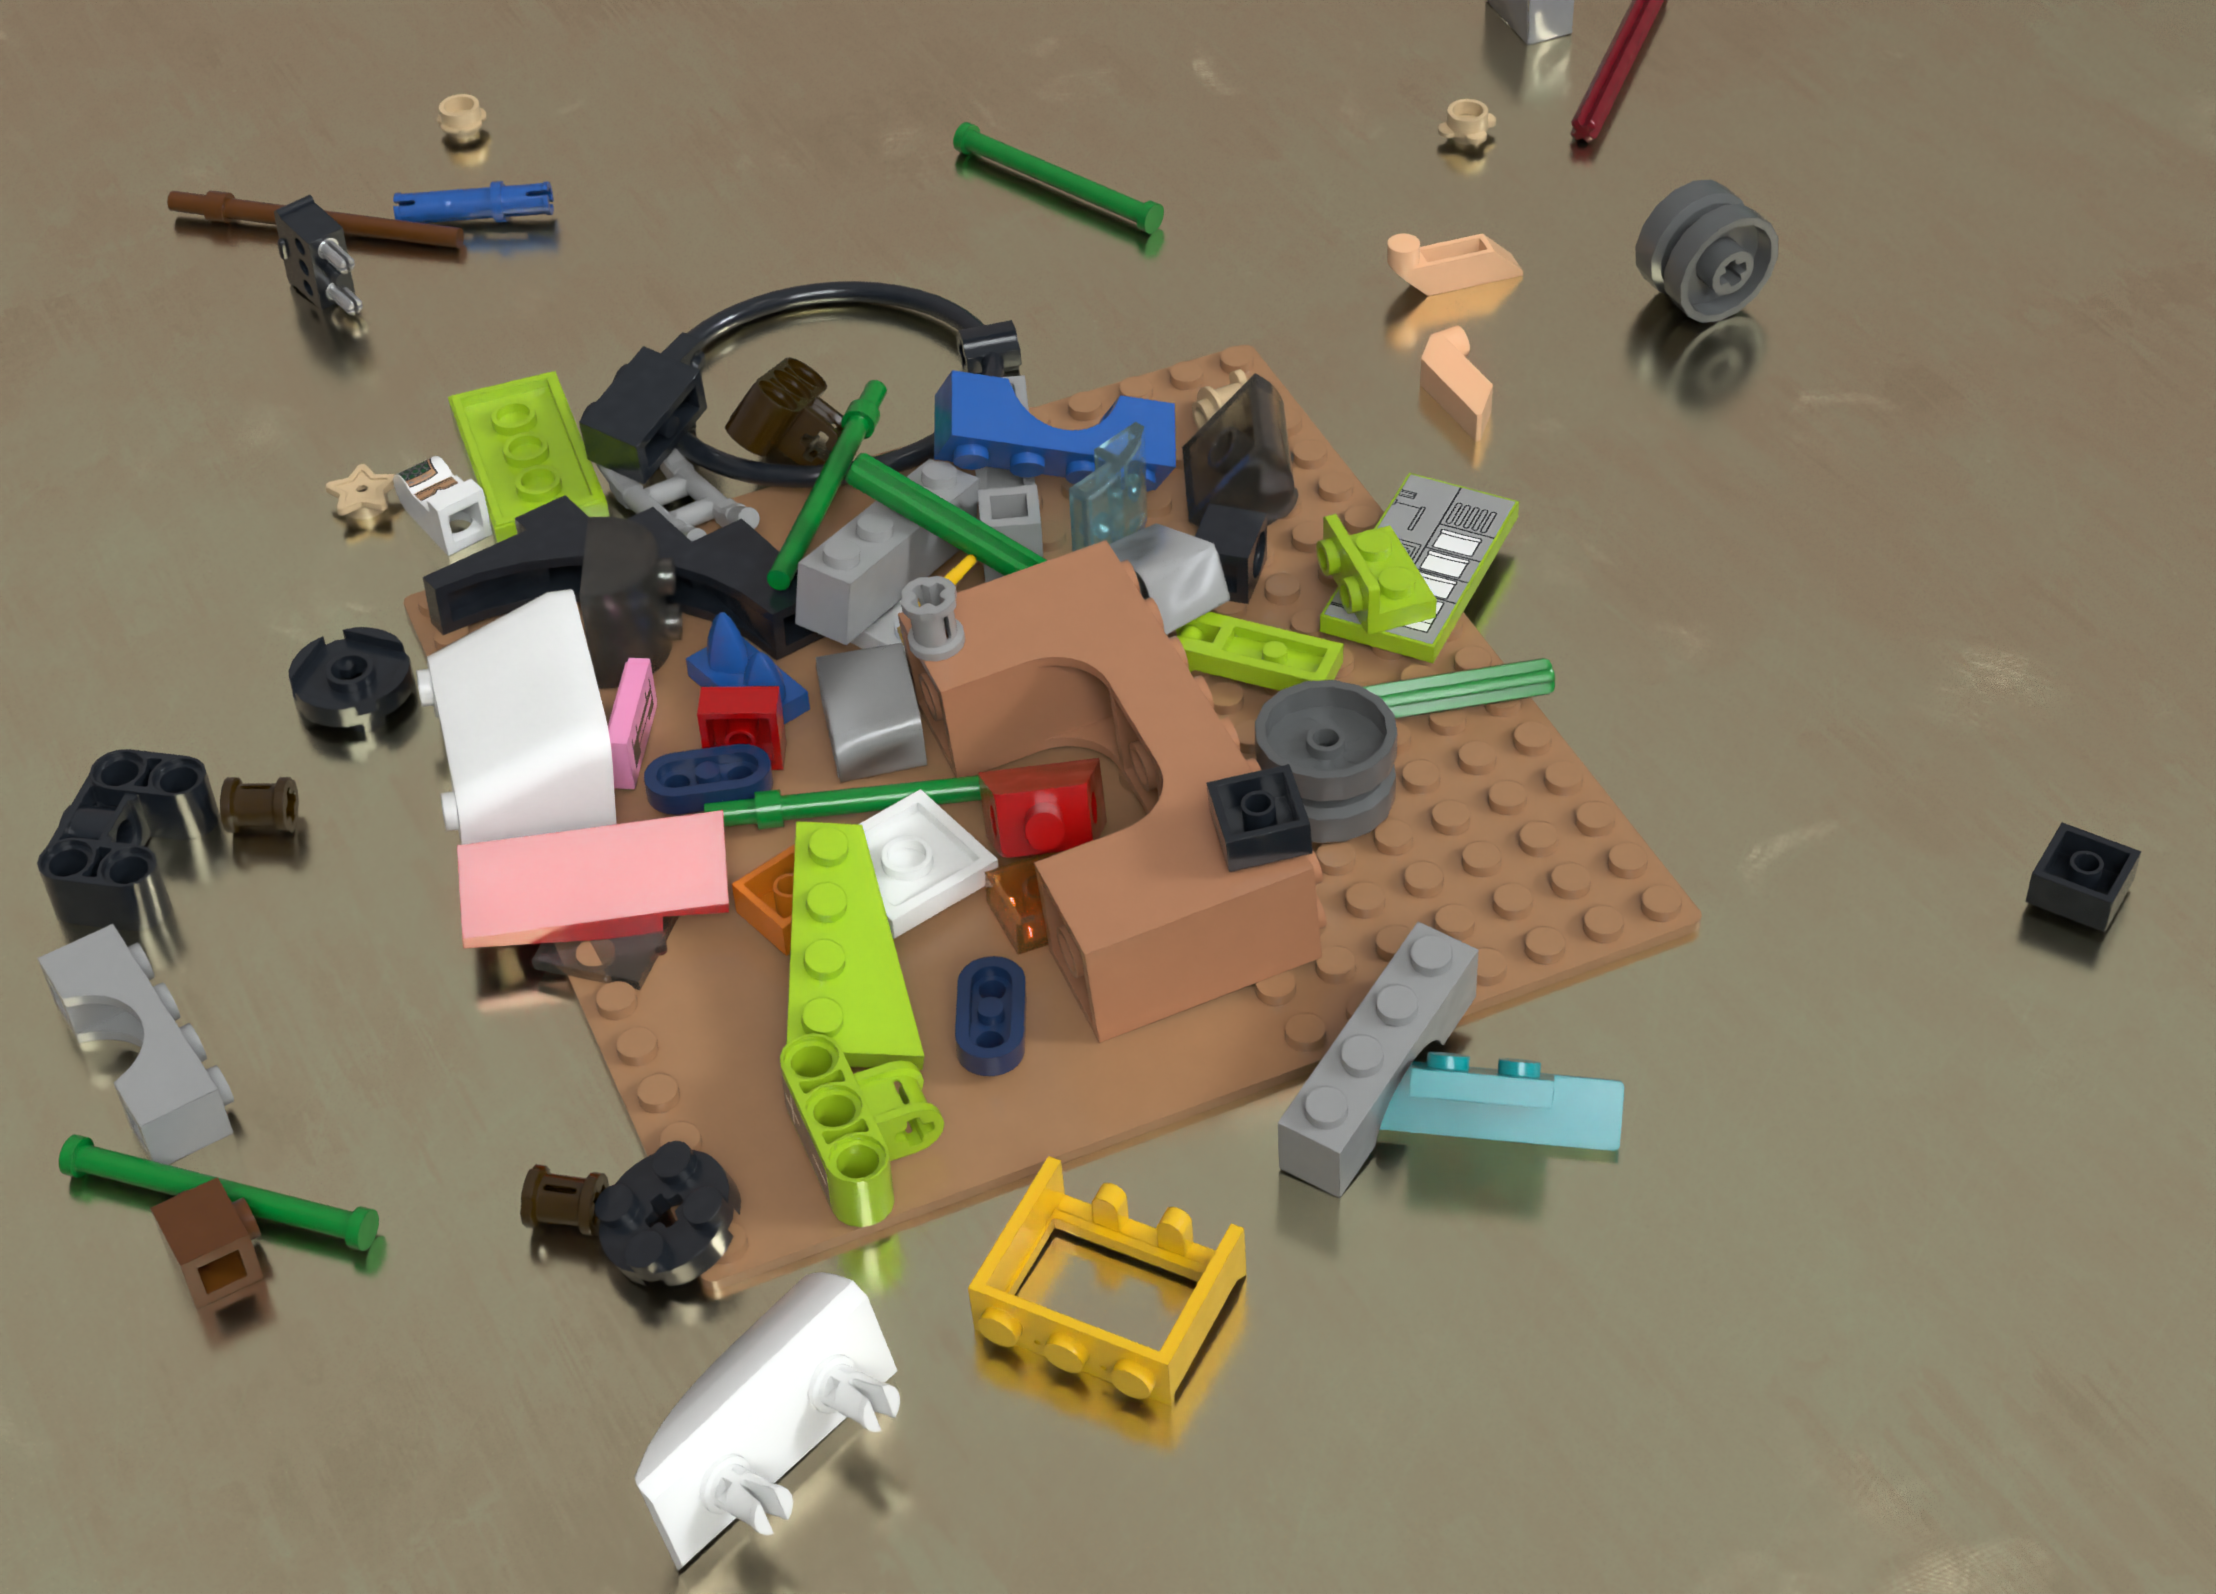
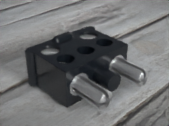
(316, 255)

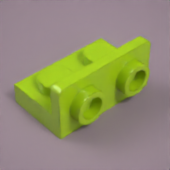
(1374, 576)

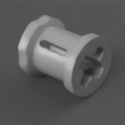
(936, 613)

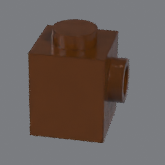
(209, 1241)

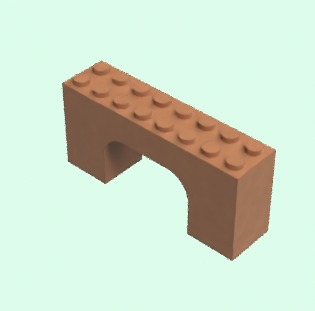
(1151, 910)

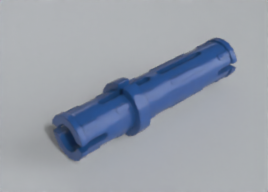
(475, 203)

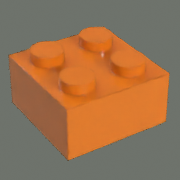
(766, 898)

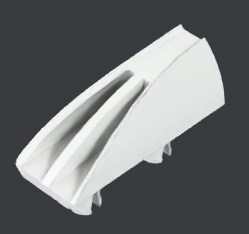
(763, 1410)

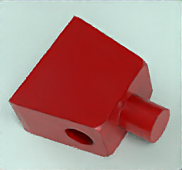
(1043, 807)

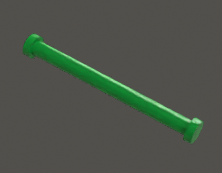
(1146, 215)
(356, 1227)

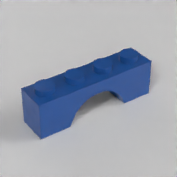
(987, 426)

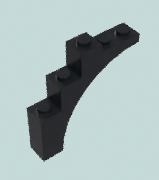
(713, 575)

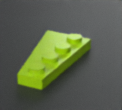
(843, 952)

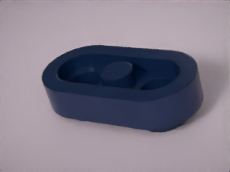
(688, 779)
(991, 1016)

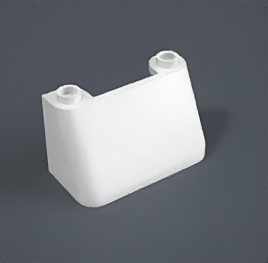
(522, 725)

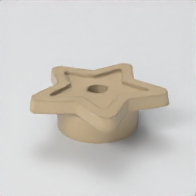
(362, 493)

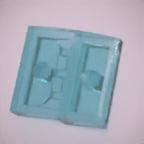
(1114, 496)

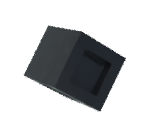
(1241, 546)

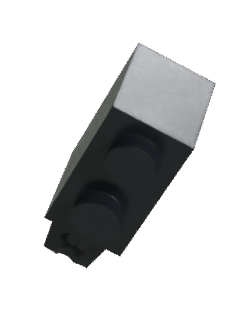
(646, 409)

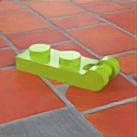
(1257, 652)

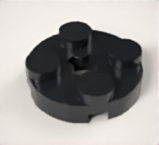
(323, 683)
(645, 1192)

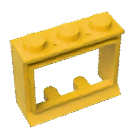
(1078, 1345)

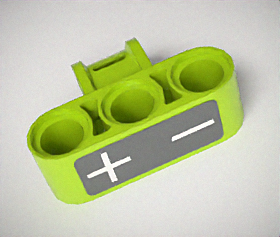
(855, 1123)

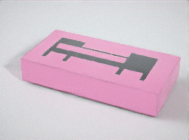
(631, 721)

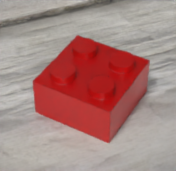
(743, 717)

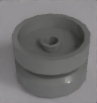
(1706, 250)
(1339, 753)

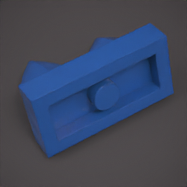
(736, 663)

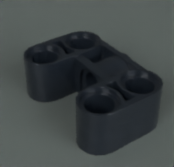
(97, 856)

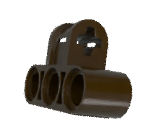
(786, 414)

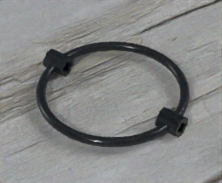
(981, 350)

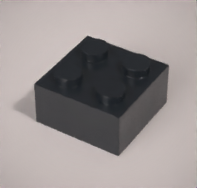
(1259, 818)
(2083, 876)

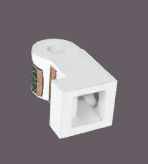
(438, 497)

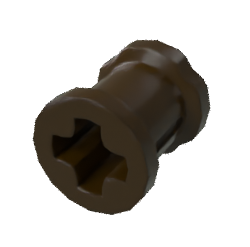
(259, 805)
(561, 1199)

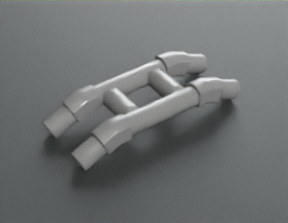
(680, 482)

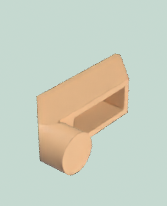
(1450, 263)
(1456, 381)

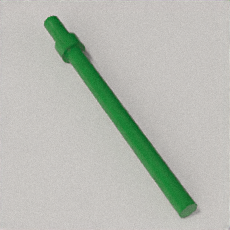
(857, 425)
(771, 809)

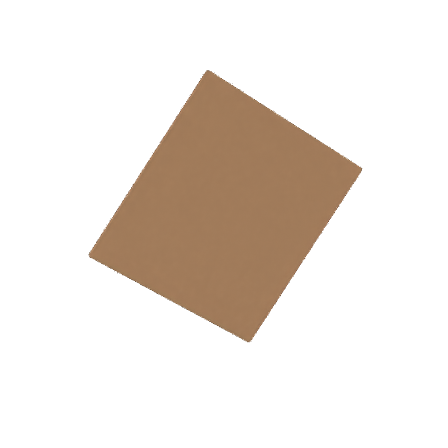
(1486, 841)

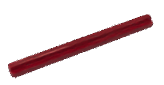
(1614, 69)

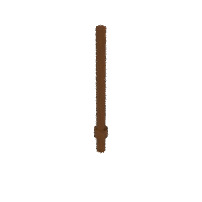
(223, 208)

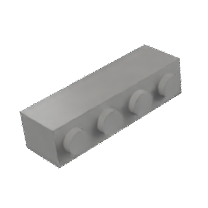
(874, 556)

